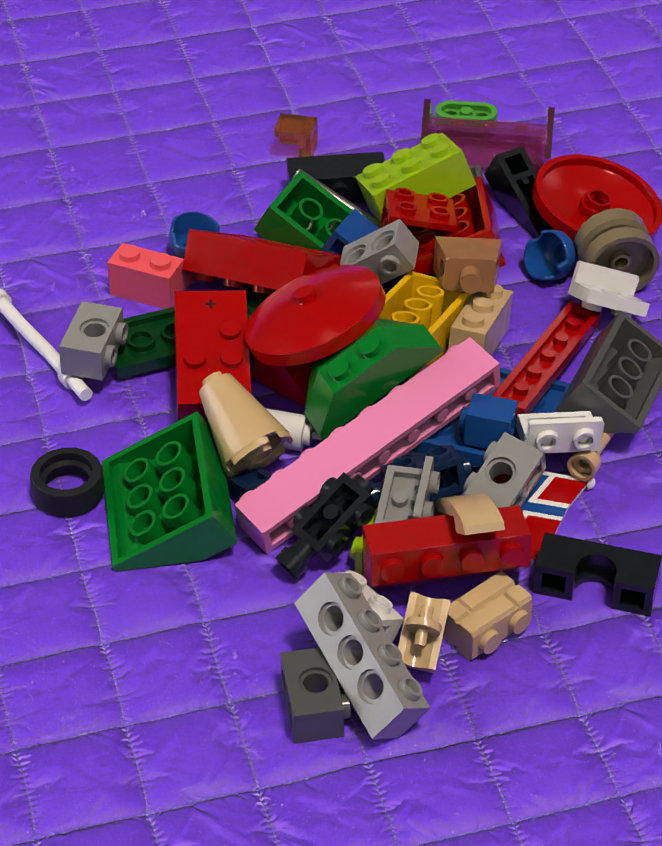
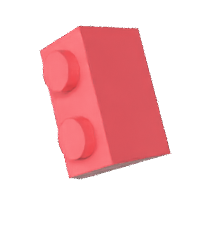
(147, 276)

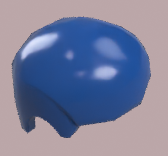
(180, 228)
(549, 256)

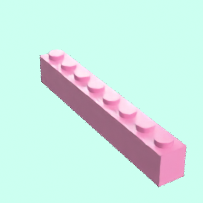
(370, 440)

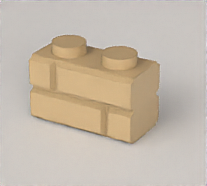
(487, 616)

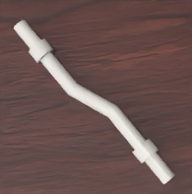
(42, 346)

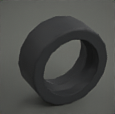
(67, 501)

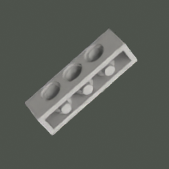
(362, 655)

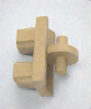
(423, 631)

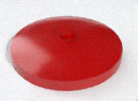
(581, 185)
(315, 315)

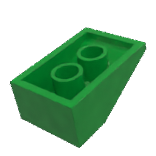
(302, 214)

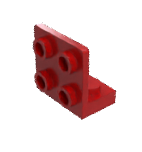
(419, 210)

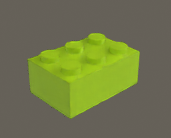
(427, 168)

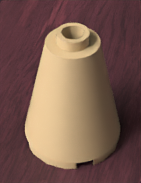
(241, 425)

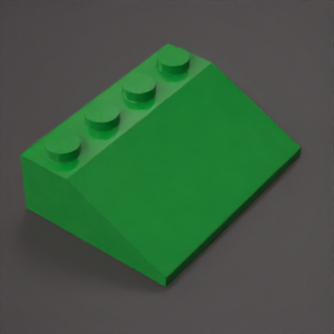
(168, 498)

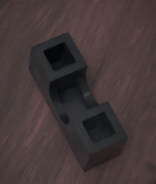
(569, 561)

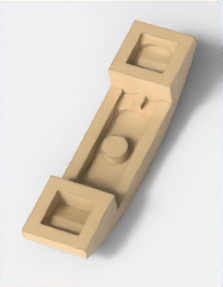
(471, 513)

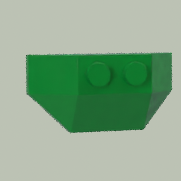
(365, 372)

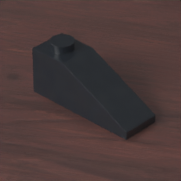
(512, 181)

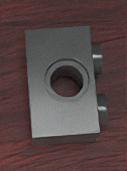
(312, 696)

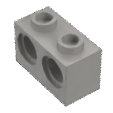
(385, 251)

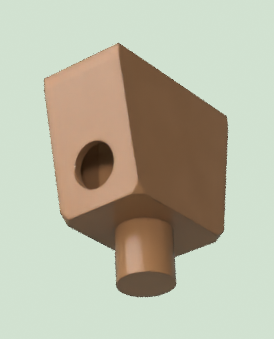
(467, 263)

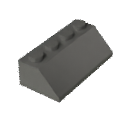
(618, 377)

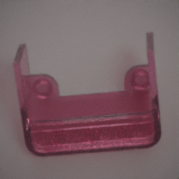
(485, 139)

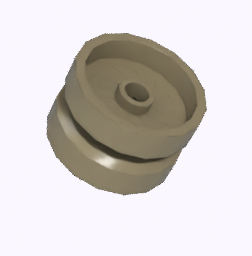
(619, 242)

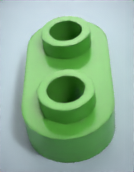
(466, 110)

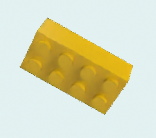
(424, 302)

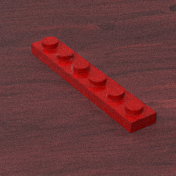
(549, 356)

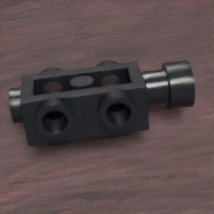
(329, 523)

